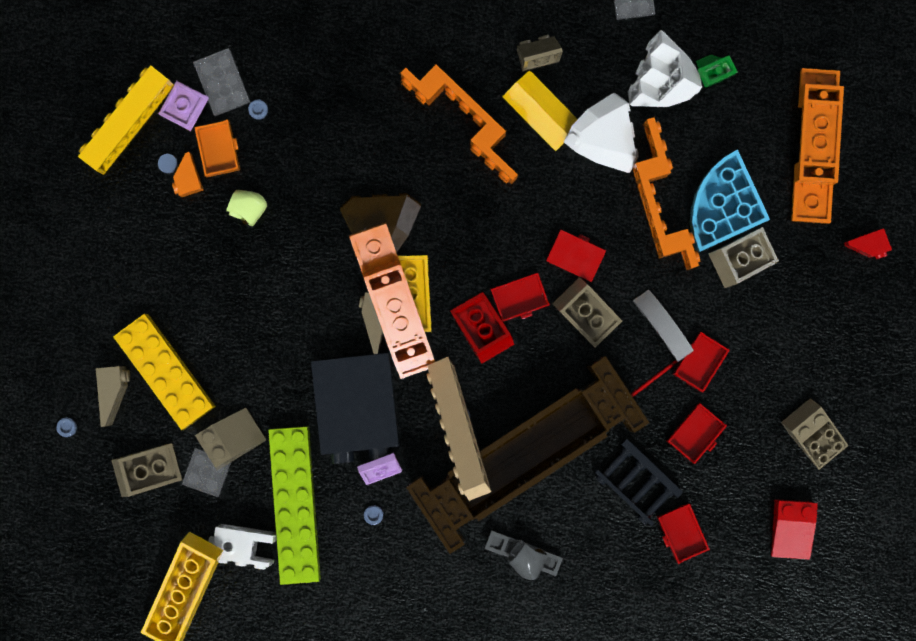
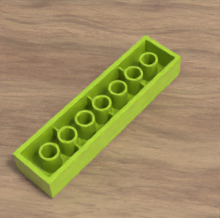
(294, 505)

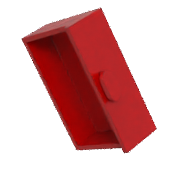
(576, 255)
(520, 297)
(701, 364)
(697, 433)
(682, 533)

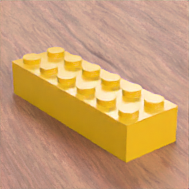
(126, 120)
(164, 371)
(182, 589)

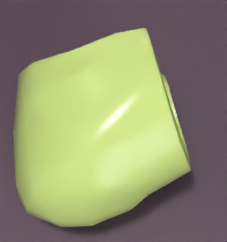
(246, 206)

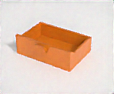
(217, 148)

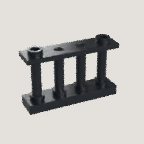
(641, 464)

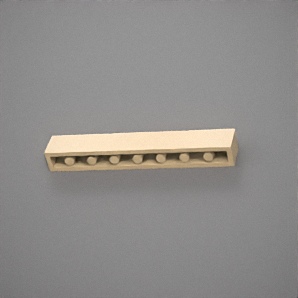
(458, 429)

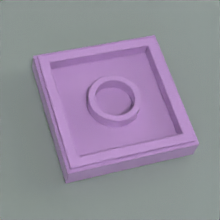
(183, 105)
(379, 469)

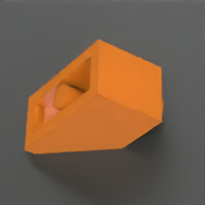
(187, 177)

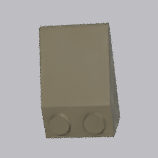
(539, 53)
(743, 257)
(587, 312)
(372, 322)
(111, 389)
(230, 438)
(146, 470)

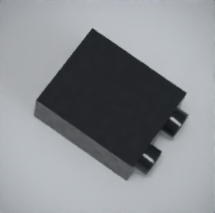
(355, 406)

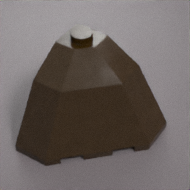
(397, 212)

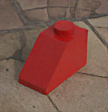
(871, 245)

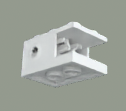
(241, 545)

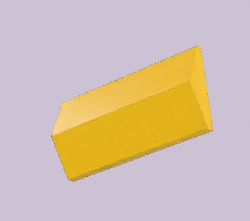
(540, 109)
(416, 275)

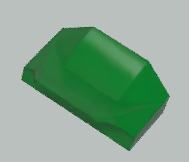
(715, 69)

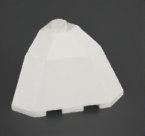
(664, 76)
(605, 134)

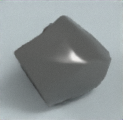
(527, 560)

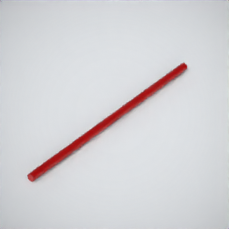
(654, 378)

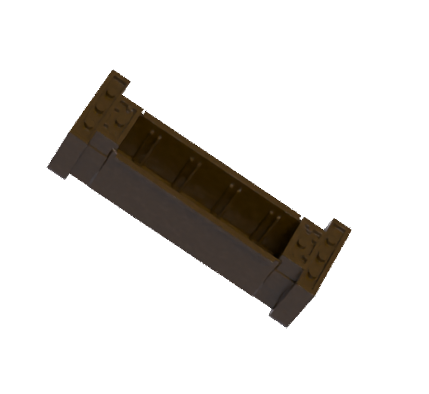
(531, 452)

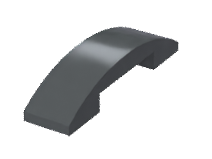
(504, 544)

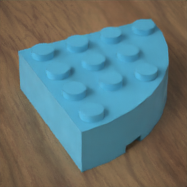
(725, 203)

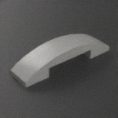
(664, 325)

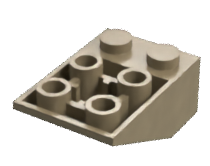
(814, 433)

